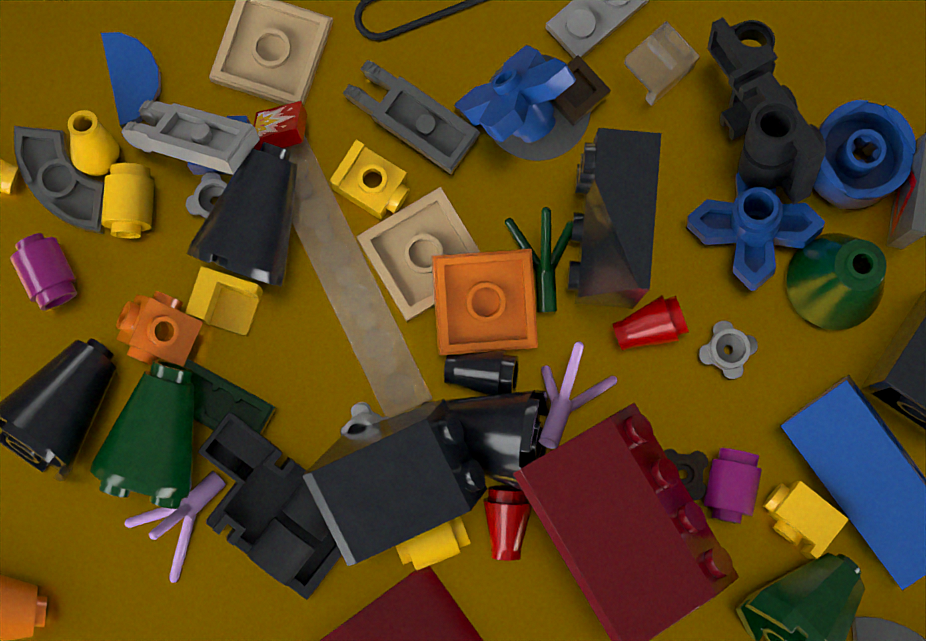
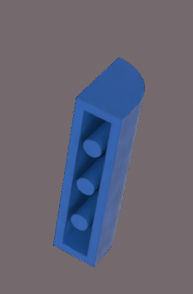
(866, 475)

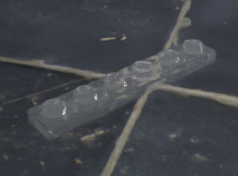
(353, 289)

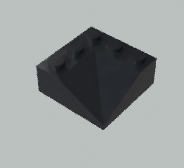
(616, 218)

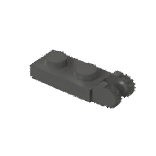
(415, 118)

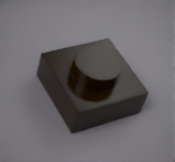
(583, 94)

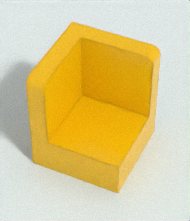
(224, 301)

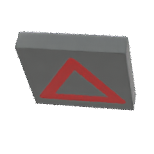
(909, 203)

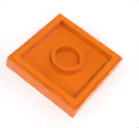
(484, 301)

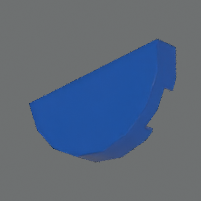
(132, 75)

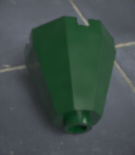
(807, 603)

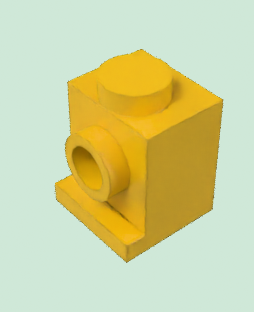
(378, 200)
(804, 517)

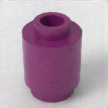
(44, 271)
(732, 485)

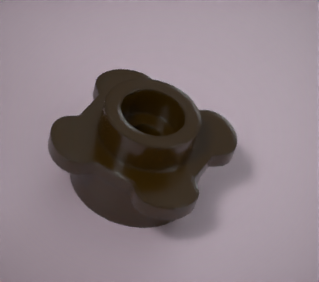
(694, 466)

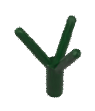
(546, 266)

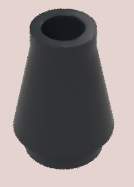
(483, 372)

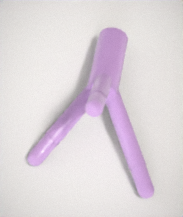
(560, 403)
(188, 509)

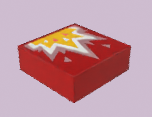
(281, 125)

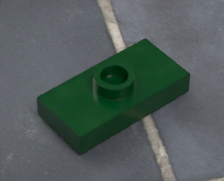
(218, 396)

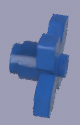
(518, 97)
(756, 224)

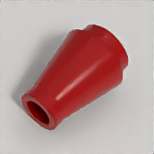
(652, 324)
(507, 520)

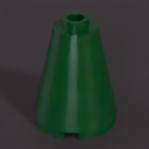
(836, 280)

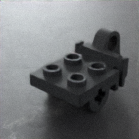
(778, 140)
(269, 508)

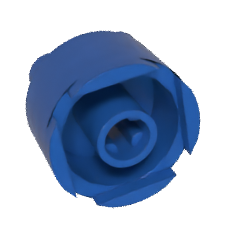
(886, 143)

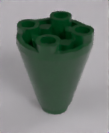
(152, 439)

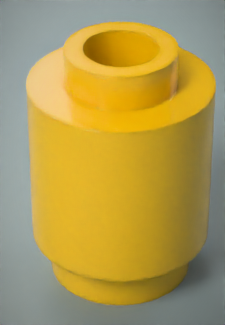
(128, 200)
(434, 544)

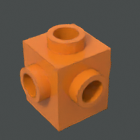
(157, 329)

